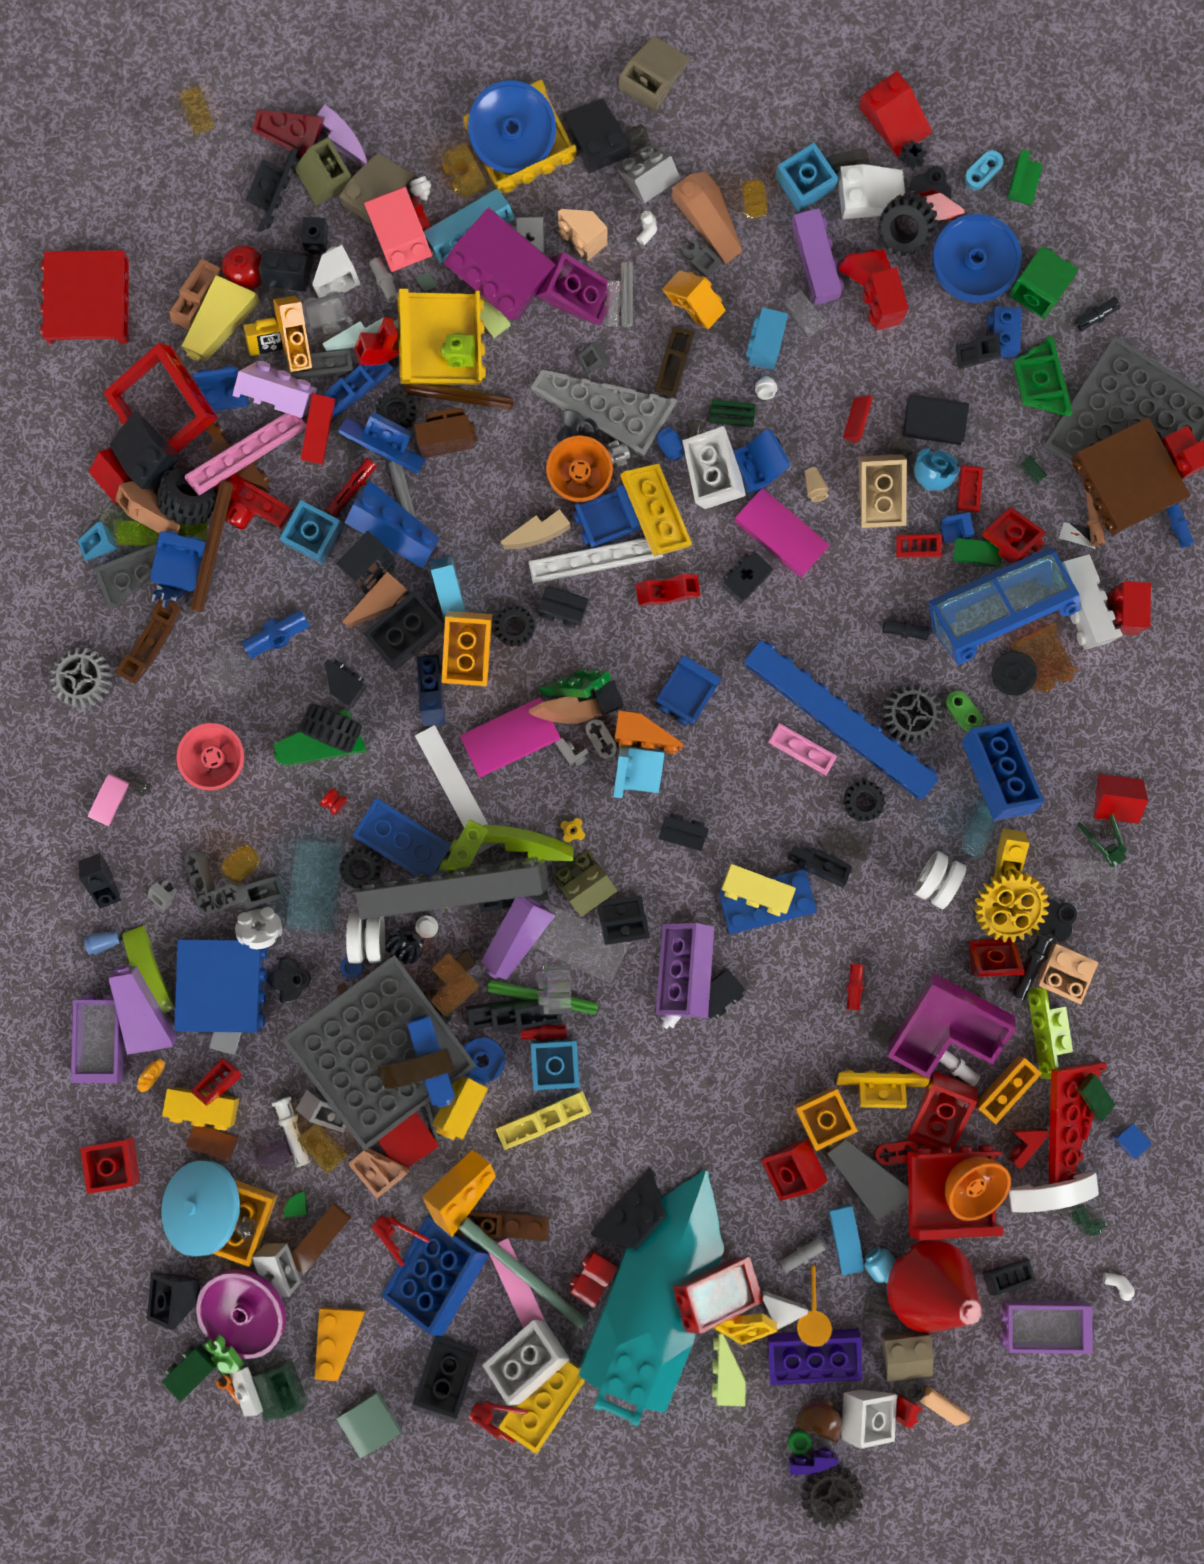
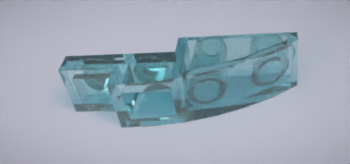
(978, 830)

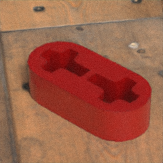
(894, 1147)

